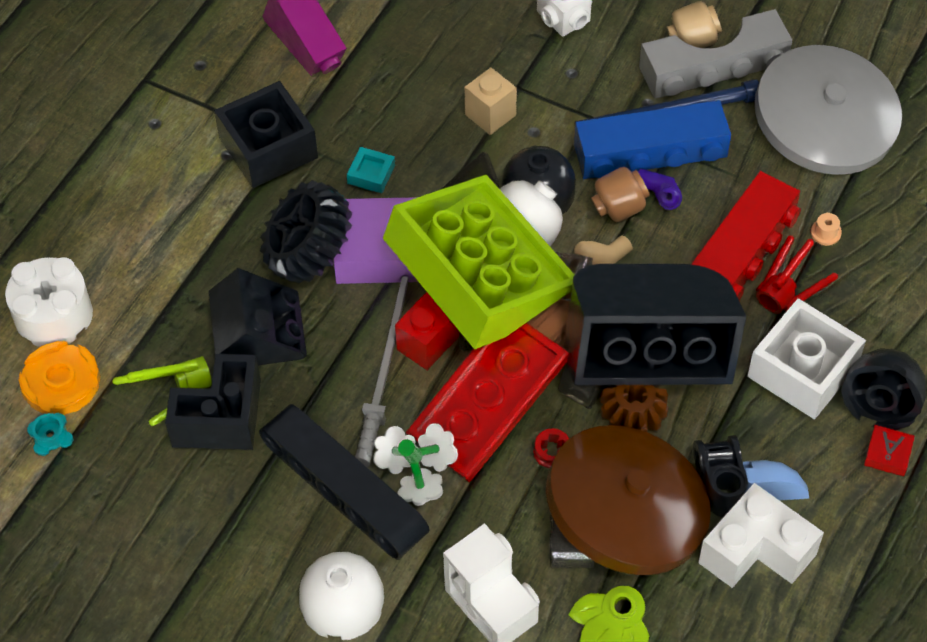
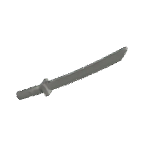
(374, 413)

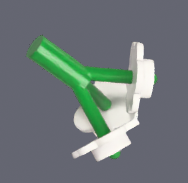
(399, 451)

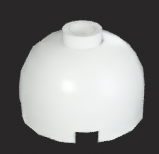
(536, 206)
(341, 595)

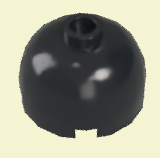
(545, 165)
(885, 388)

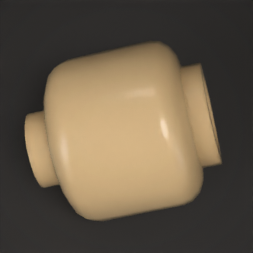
(696, 25)

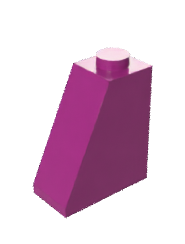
(306, 33)

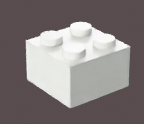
(805, 358)

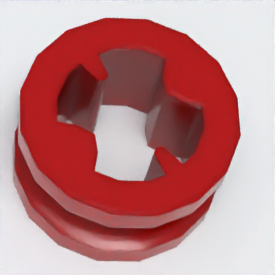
(541, 442)

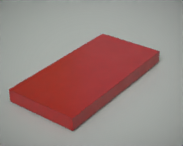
(491, 395)

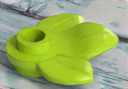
(604, 623)

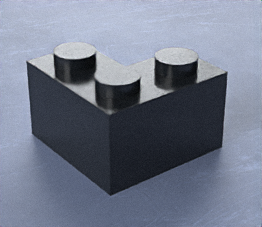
(219, 415)

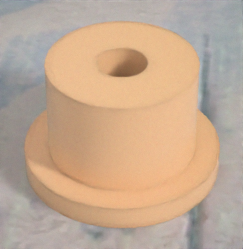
(826, 229)

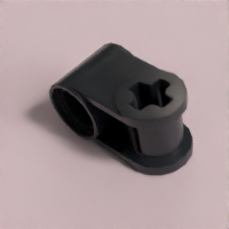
(721, 468)

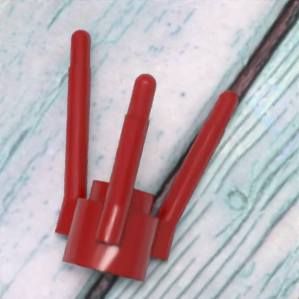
(778, 291)

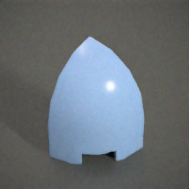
(776, 479)

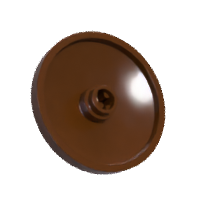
(628, 500)

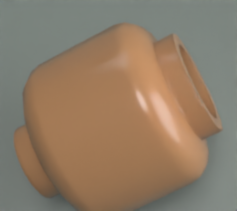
(620, 194)

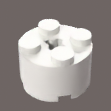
(48, 300)

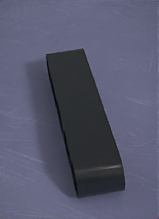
(344, 481)

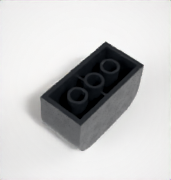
(652, 325)

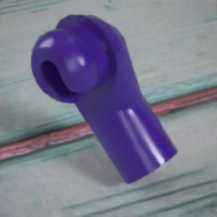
(664, 188)

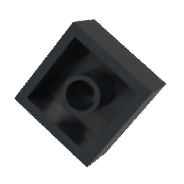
(266, 134)

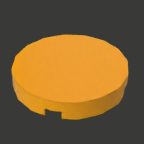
(59, 378)

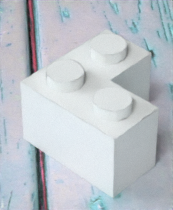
(760, 530)
(484, 588)

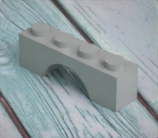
(676, 66)

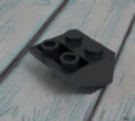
(256, 318)

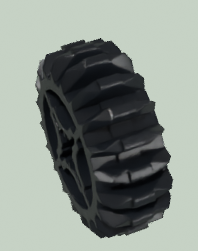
(306, 232)

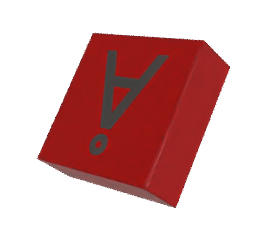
(889, 450)

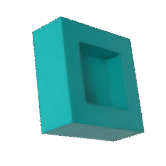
(371, 170)

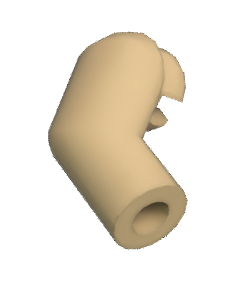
(604, 253)

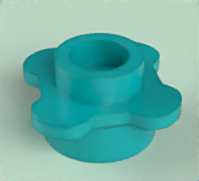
(46, 424)

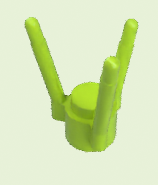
(187, 374)

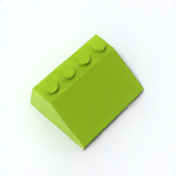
(477, 258)

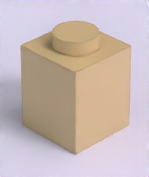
(490, 101)

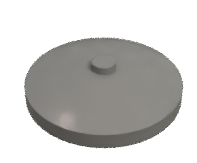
(828, 109)

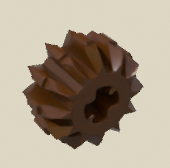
(634, 406)

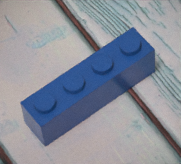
(652, 139)

